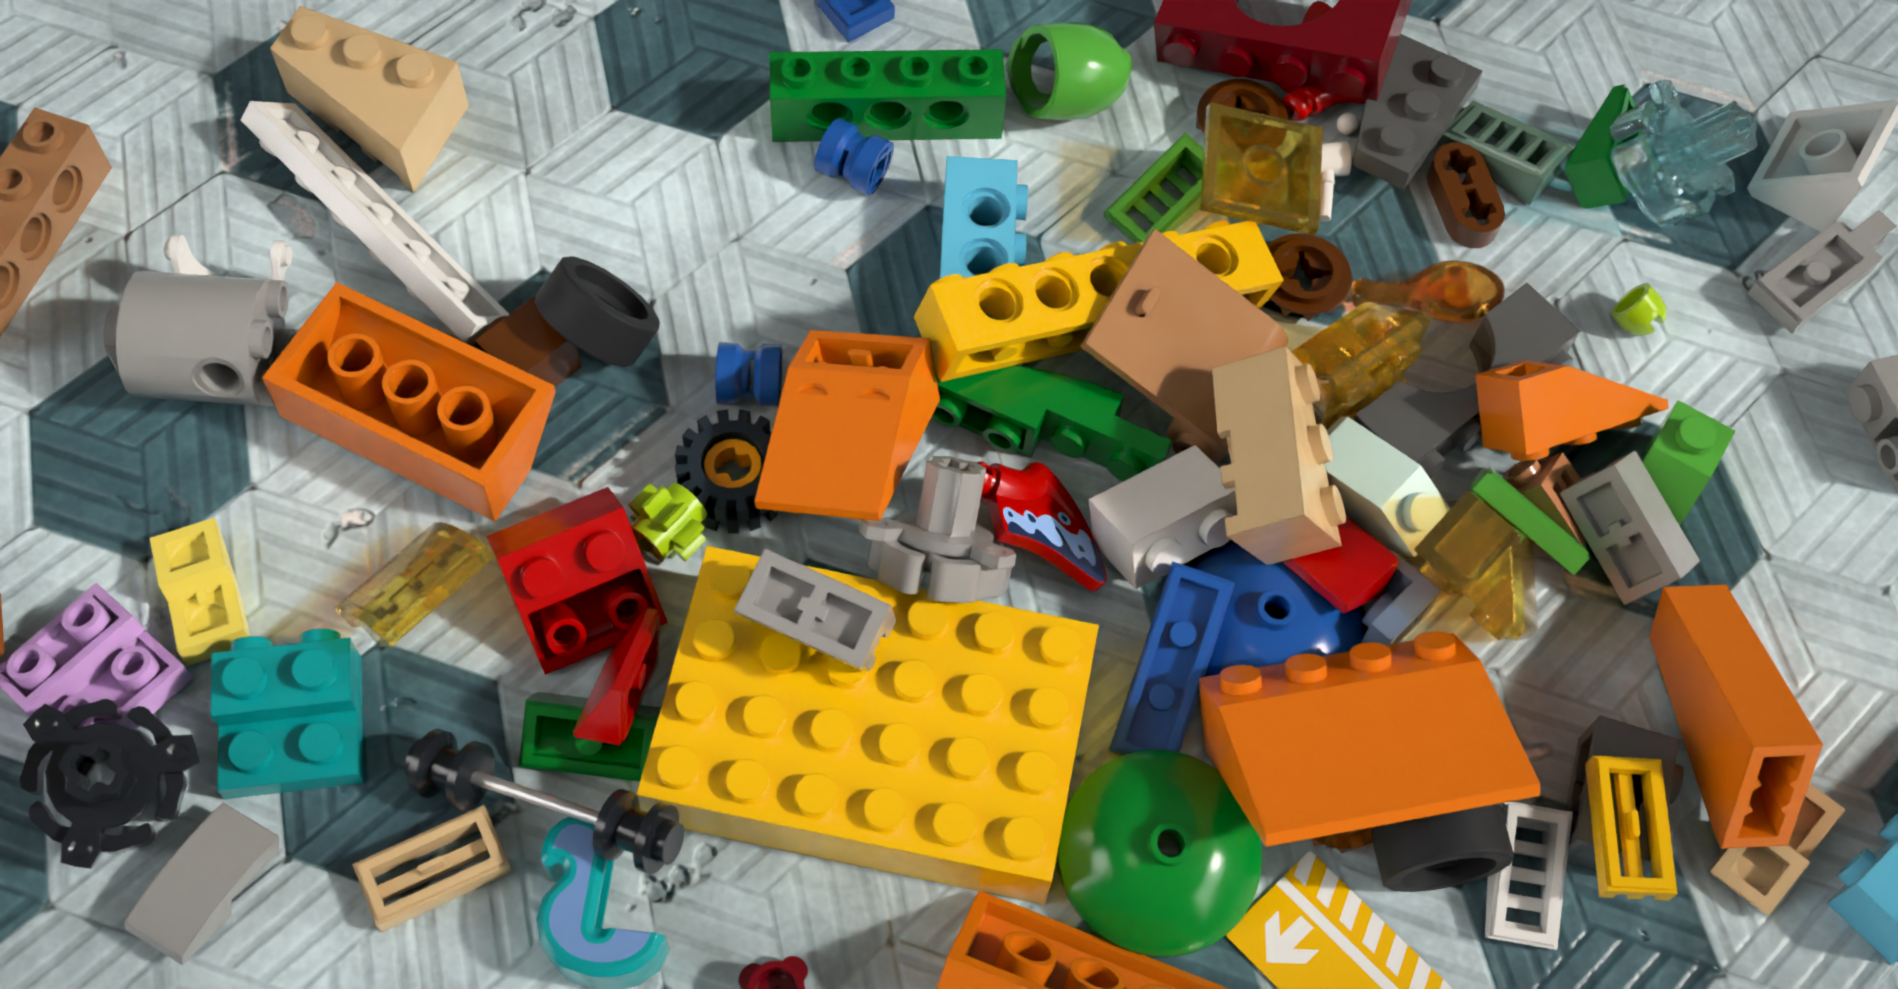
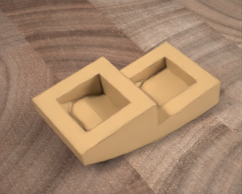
(1768, 872)

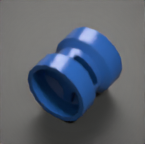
(853, 156)
(734, 374)

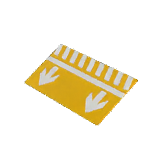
(1323, 936)

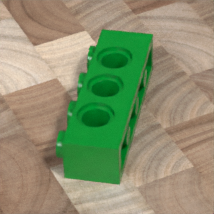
(888, 94)

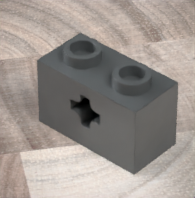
(1617, 739)

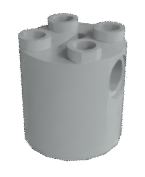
(198, 336)

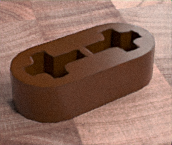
(1474, 192)

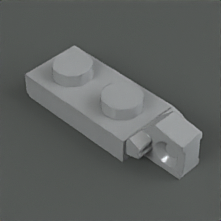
(1821, 271)

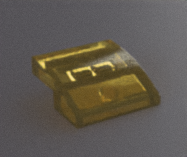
(414, 583)

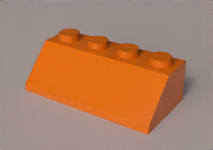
(412, 400)
(1025, 950)

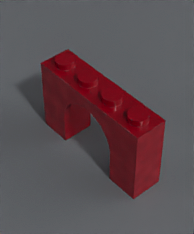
(1336, 53)

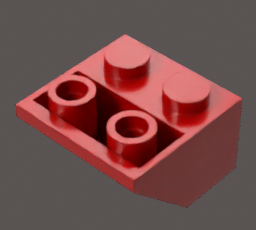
(575, 578)

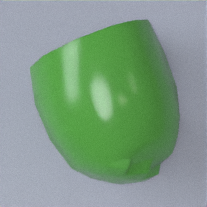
(1088, 70)

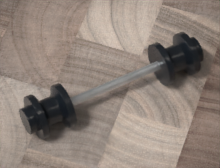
(620, 825)

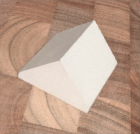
(1823, 160)

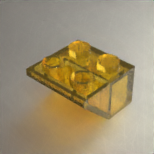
(1361, 357)
(1488, 562)

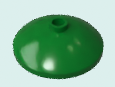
(1124, 881)

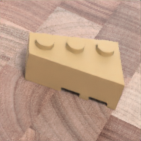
(373, 88)
(1276, 458)

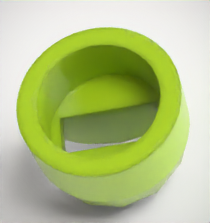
(1638, 309)

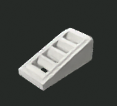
(1554, 854)

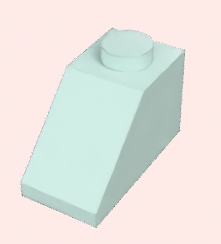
(1382, 488)

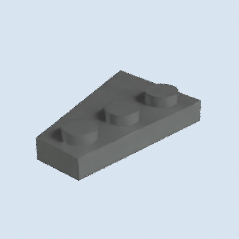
(1412, 111)

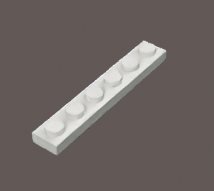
(374, 218)

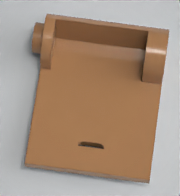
(1184, 332)

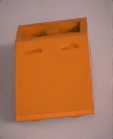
(847, 424)

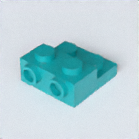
(287, 714)

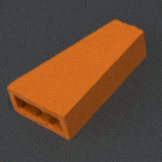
(1735, 716)

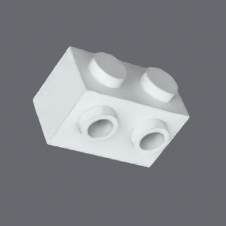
(1162, 516)

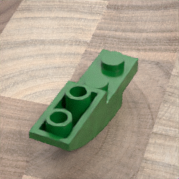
(1025, 404)

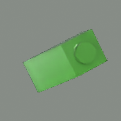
(1685, 456)

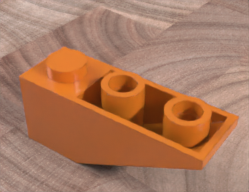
(1545, 405)

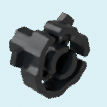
(73, 750)

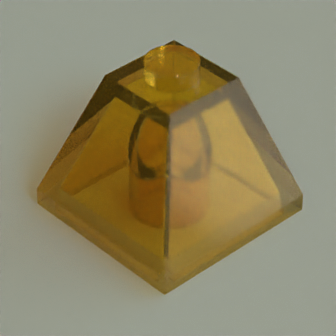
(1261, 169)

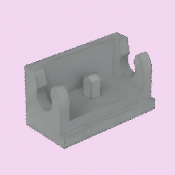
(1630, 528)
(816, 610)

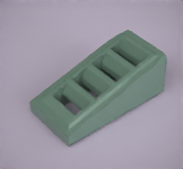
(1543, 151)

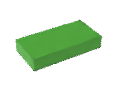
(1530, 520)

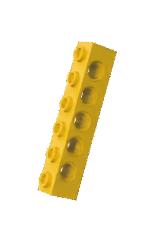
(1075, 293)

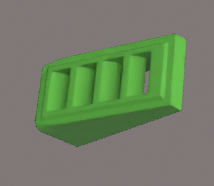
(1182, 154)

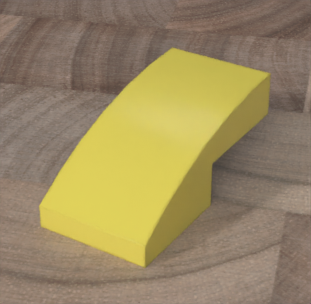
(199, 590)

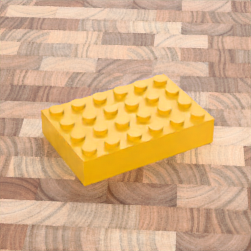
(922, 768)

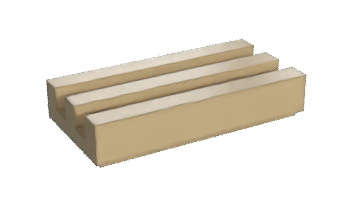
(442, 891)

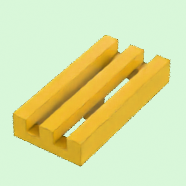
(1609, 877)

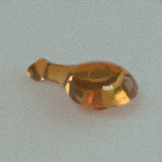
(1445, 291)

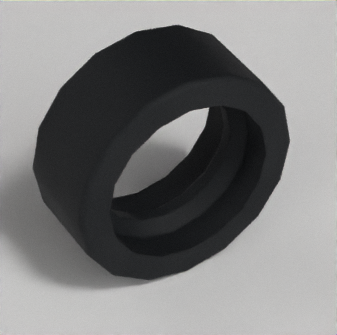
(597, 311)
(1442, 849)

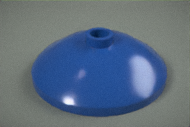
(1254, 637)

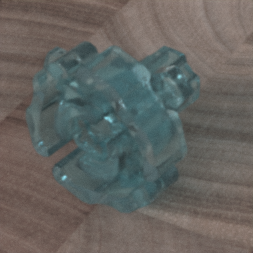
(1683, 158)

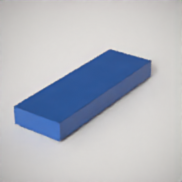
(1172, 661)

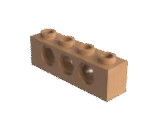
(44, 188)

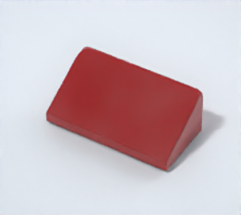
(1348, 573)
(622, 683)

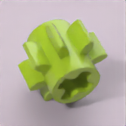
(667, 522)

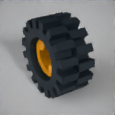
(707, 450)

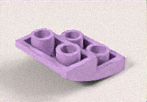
(93, 655)

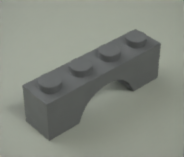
(1434, 423)

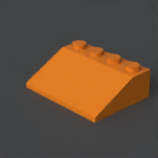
(1362, 738)

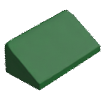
(550, 741)

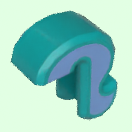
(574, 916)

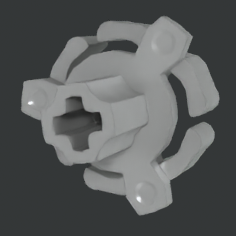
(942, 539)

